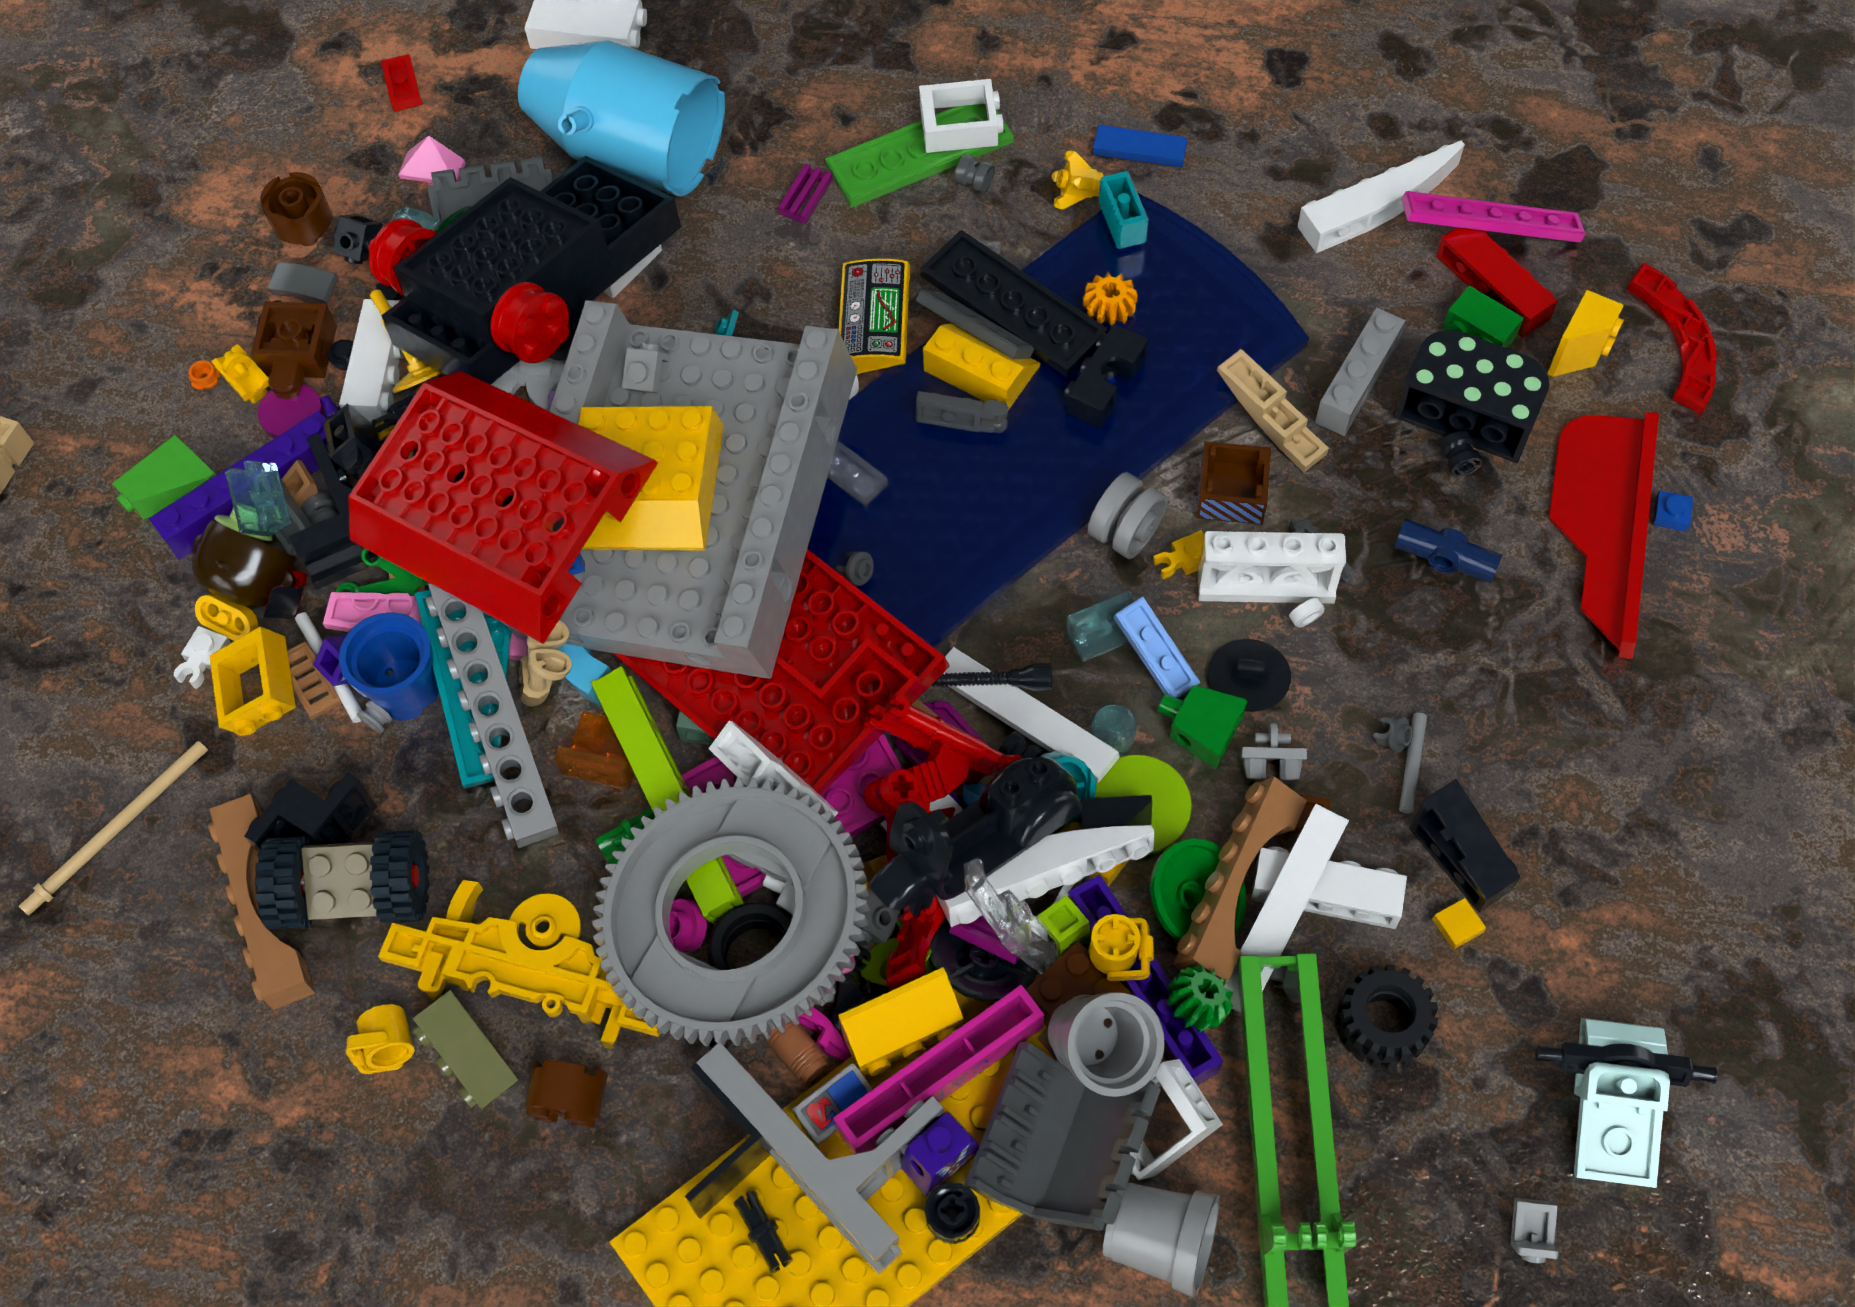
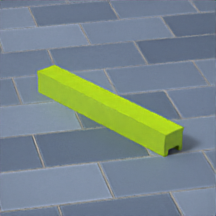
(661, 780)

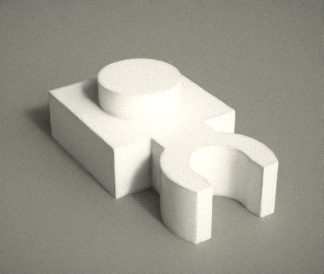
(197, 655)

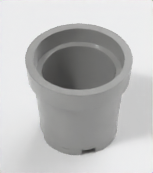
(1128, 1046)
(1164, 1234)

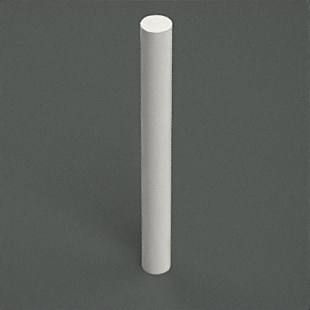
(315, 642)

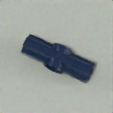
(1448, 550)

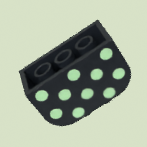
(1474, 388)

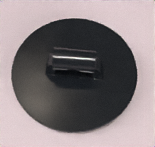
(1250, 672)

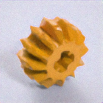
(1110, 299)

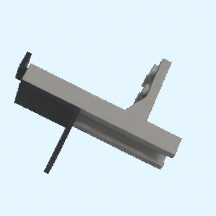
(835, 1185)

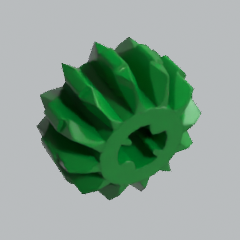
(1199, 998)

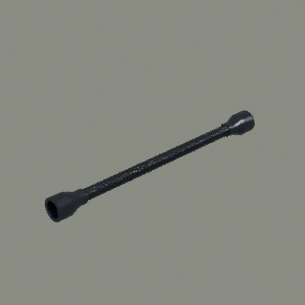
(1032, 677)

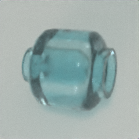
(1115, 727)

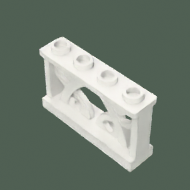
(1251, 569)

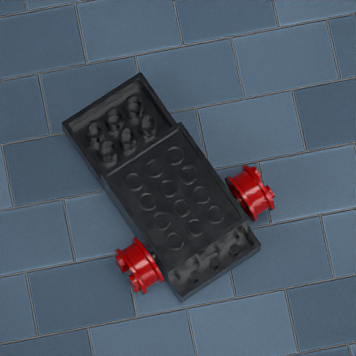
(515, 267)

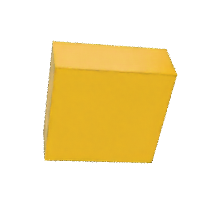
(1459, 923)

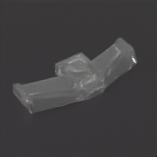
(1008, 919)

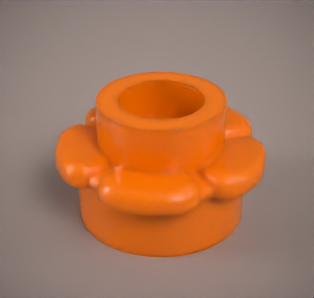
(203, 375)

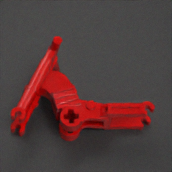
(947, 766)

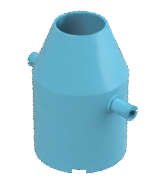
(626, 110)

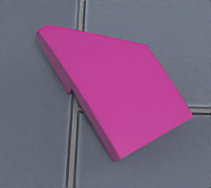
(830, 1039)

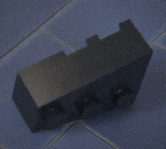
(1464, 846)

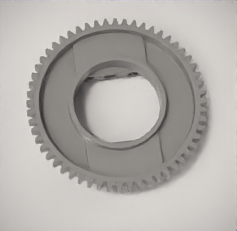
(758, 829)

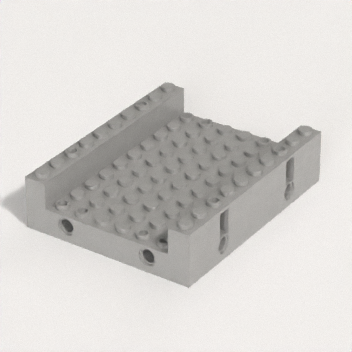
(777, 446)

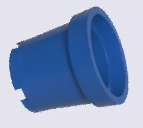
(390, 644)

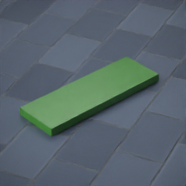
(901, 157)

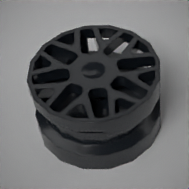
(952, 1213)

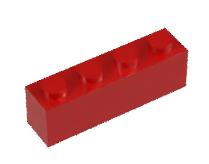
(1495, 273)

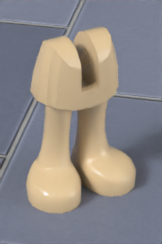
(543, 666)

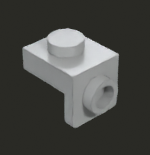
(643, 368)
(1534, 1229)

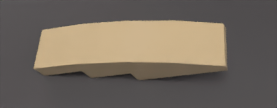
(1271, 411)

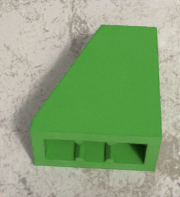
(161, 478)

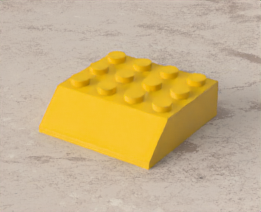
(679, 494)

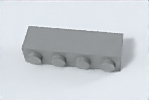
(1360, 371)

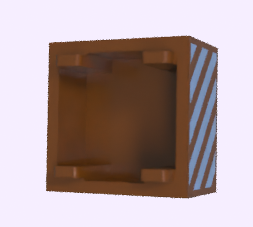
(1233, 483)

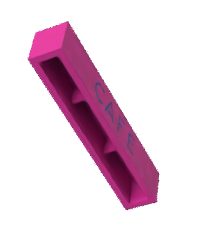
(941, 1069)

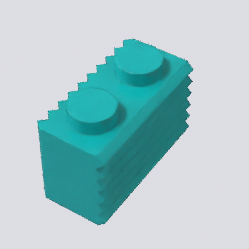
(1123, 210)

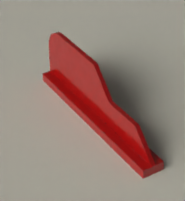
(1604, 511)

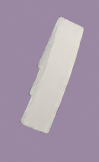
(752, 760)

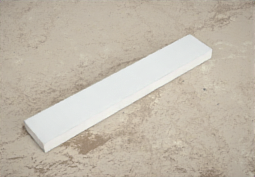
(1033, 718)
(1291, 892)

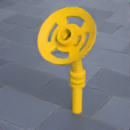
(418, 370)

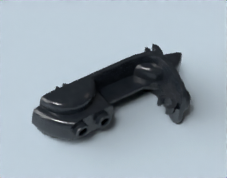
(1011, 816)

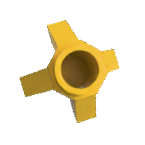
(1075, 181)

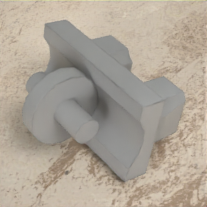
(1289, 758)

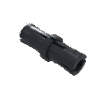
(763, 1231)

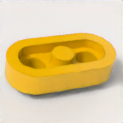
(231, 620)

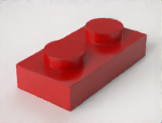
(401, 82)

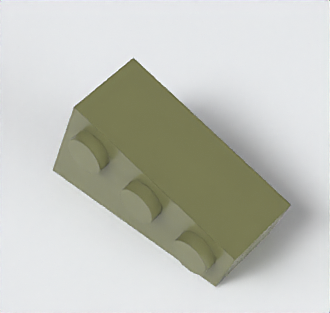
(463, 1051)

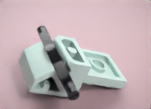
(1622, 1095)

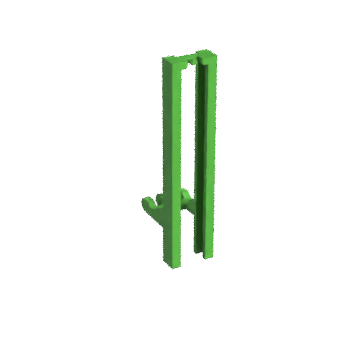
(1332, 1232)

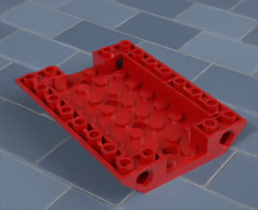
(459, 531)

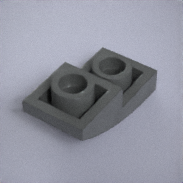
(303, 281)

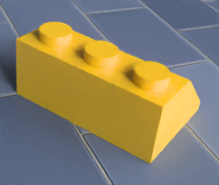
(976, 366)
(901, 1023)

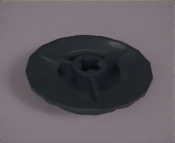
(975, 970)

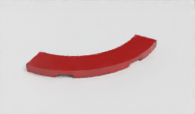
(1690, 331)
(914, 939)

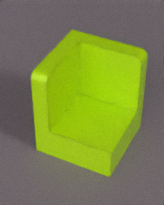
(1065, 924)

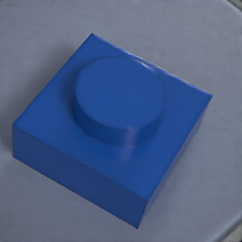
(1672, 511)

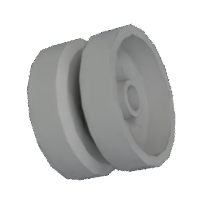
(1127, 515)

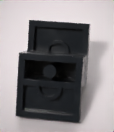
(302, 813)

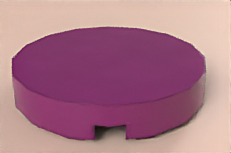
(279, 414)

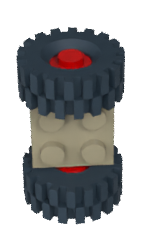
(342, 880)

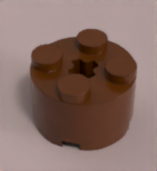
(296, 208)
(565, 1092)

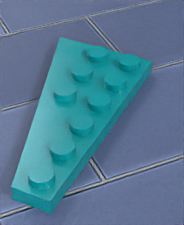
(457, 719)

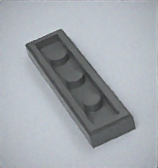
(975, 324)

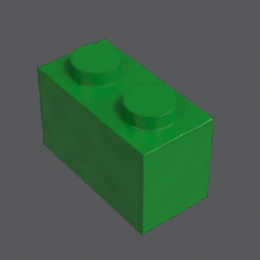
(1483, 317)

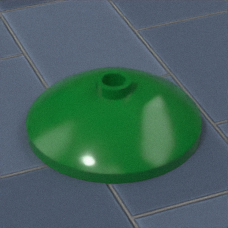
(1181, 871)

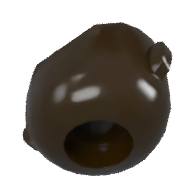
(239, 566)

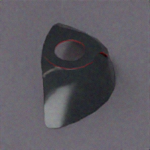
(285, 601)

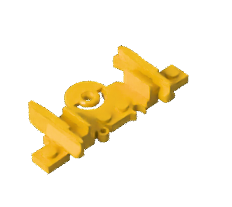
(492, 951)

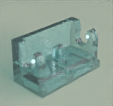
(258, 498)
(1094, 628)

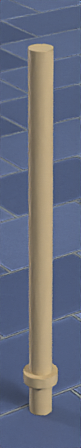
(80, 858)

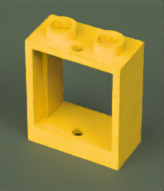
(227, 664)

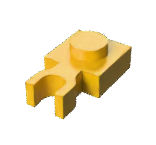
(1185, 554)

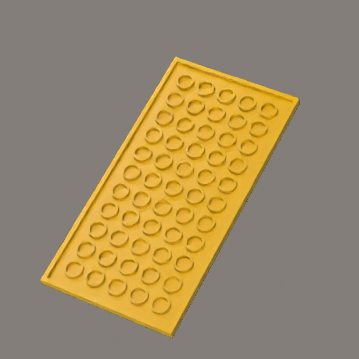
(716, 1265)

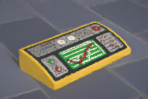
(875, 312)

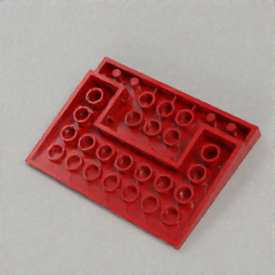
(831, 668)

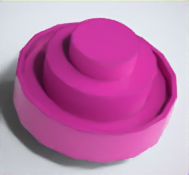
(687, 925)

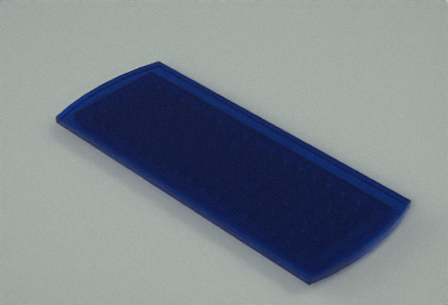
(986, 507)

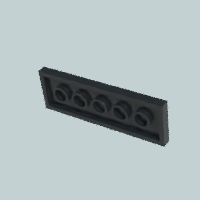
(1013, 301)

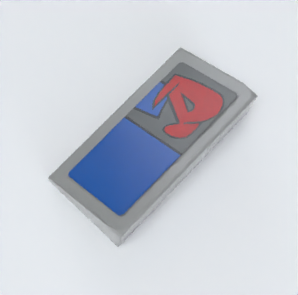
(829, 1100)

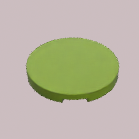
(1150, 776)

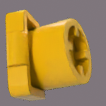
(1116, 946)
(384, 1040)

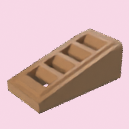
(301, 661)

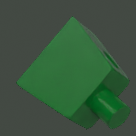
(1204, 721)

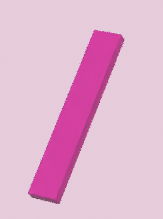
(1492, 216)

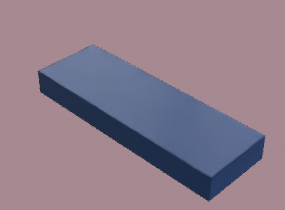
(1140, 146)

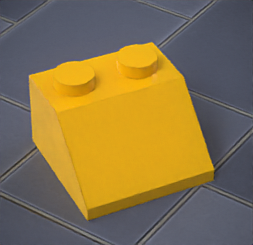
(1587, 334)

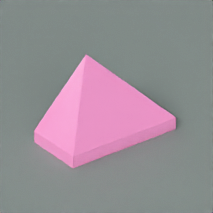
(429, 157)

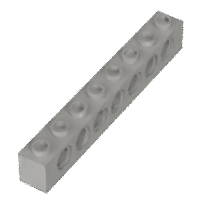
(538, 821)

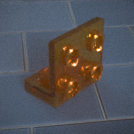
(595, 754)

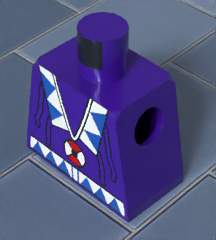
(939, 1153)

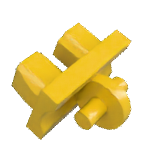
(242, 374)

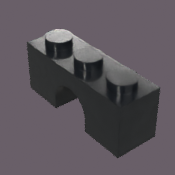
(1116, 354)

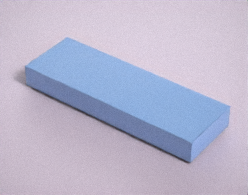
(1156, 648)

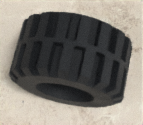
(1402, 992)

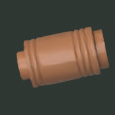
(798, 1052)

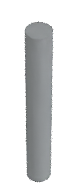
(1413, 764)

